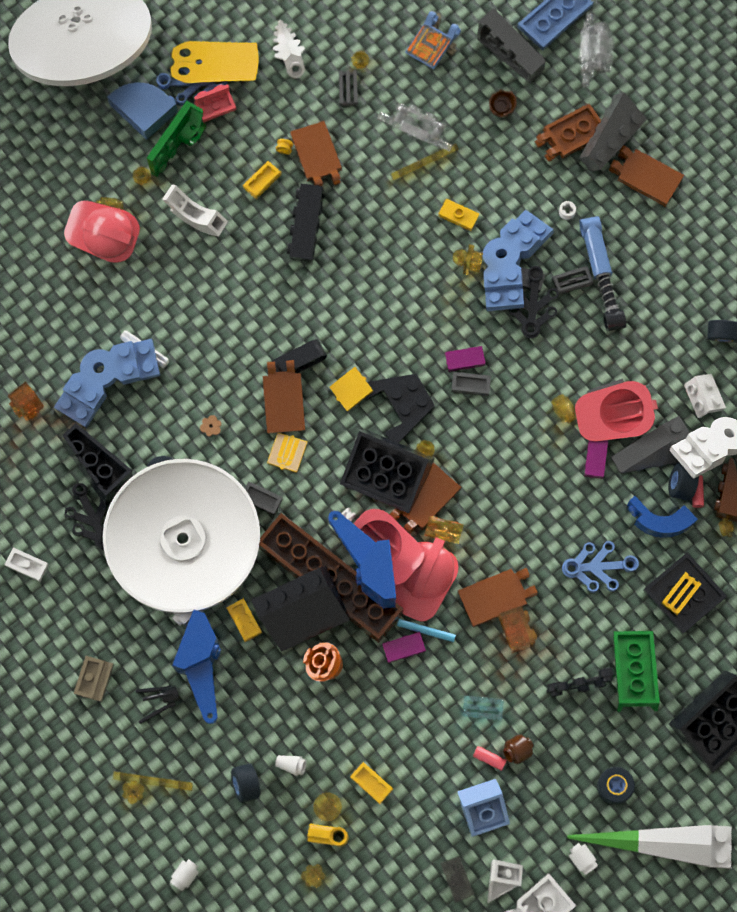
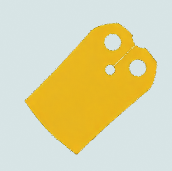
(219, 62)

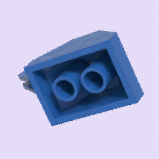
(372, 559)
(195, 660)

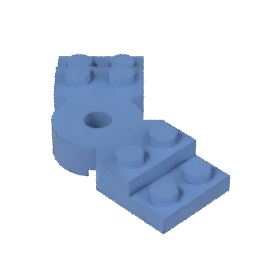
(503, 276)
(86, 389)

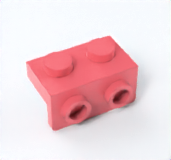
(215, 102)

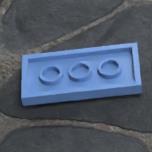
(552, 19)

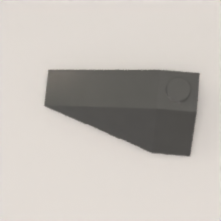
(652, 448)

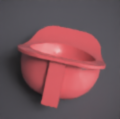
(102, 231)
(616, 412)
(405, 550)
(429, 583)

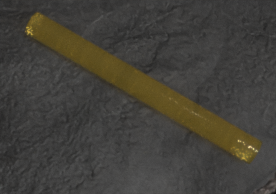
(418, 164)
(153, 781)

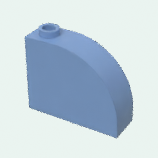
(143, 106)

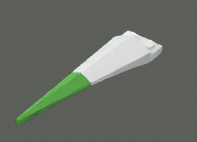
(695, 844)

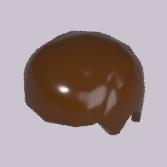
(502, 103)

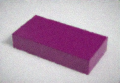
(465, 358)
(596, 459)
(404, 647)

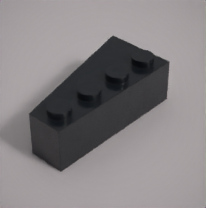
(306, 222)
(97, 463)

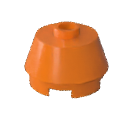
(323, 662)

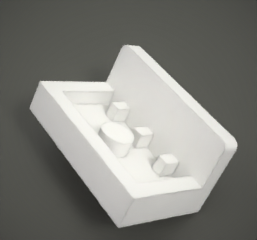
(704, 395)

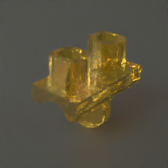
(470, 260)
(443, 529)

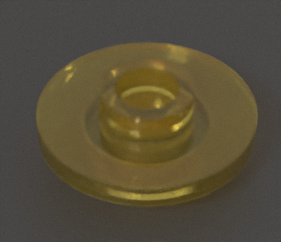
(327, 806)

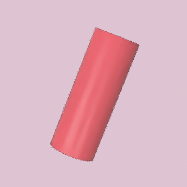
(698, 499)
(489, 758)

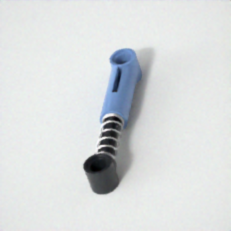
(592, 233)

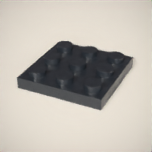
(701, 602)

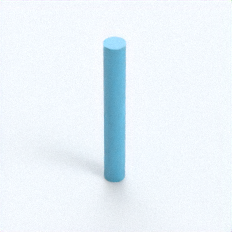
(426, 630)

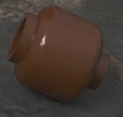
(518, 749)

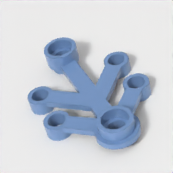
(192, 86)
(596, 567)

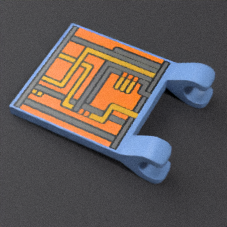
(431, 43)

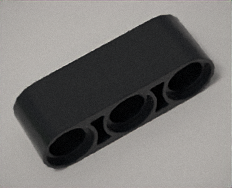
(303, 357)

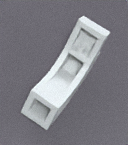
(201, 218)

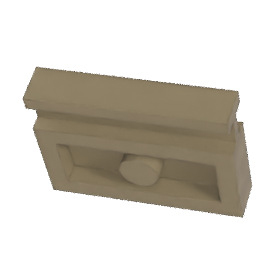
(93, 679)

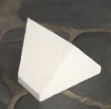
(503, 878)

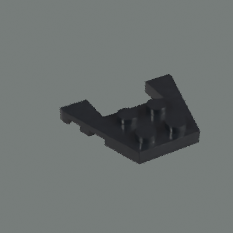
(408, 400)

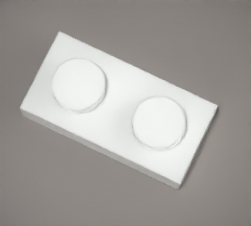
(26, 564)

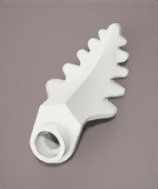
(288, 49)

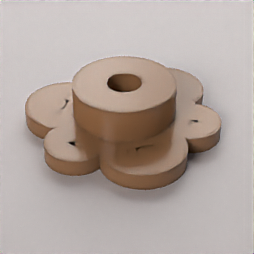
(211, 421)

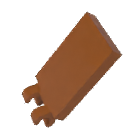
(569, 132)
(317, 153)
(646, 175)
(283, 399)
(432, 499)
(495, 595)

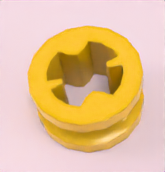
(284, 146)

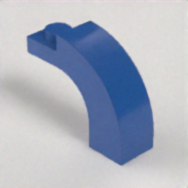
(661, 526)

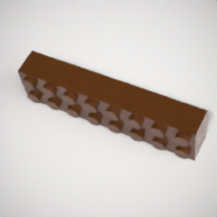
(301, 554)

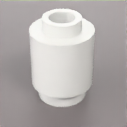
(583, 858)
(184, 875)

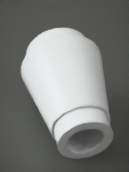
(291, 764)

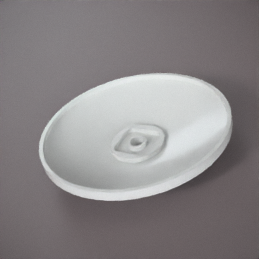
(60, 52)
(174, 501)

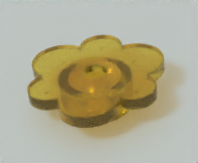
(129, 787)
(307, 875)

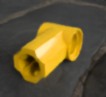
(325, 835)

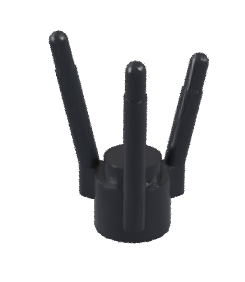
(168, 694)

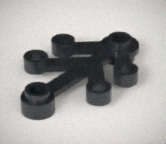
(534, 306)
(91, 519)
(604, 675)

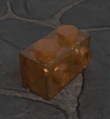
(25, 402)
(517, 630)

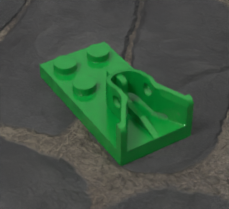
(181, 129)
(636, 669)

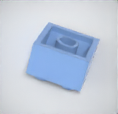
(484, 807)

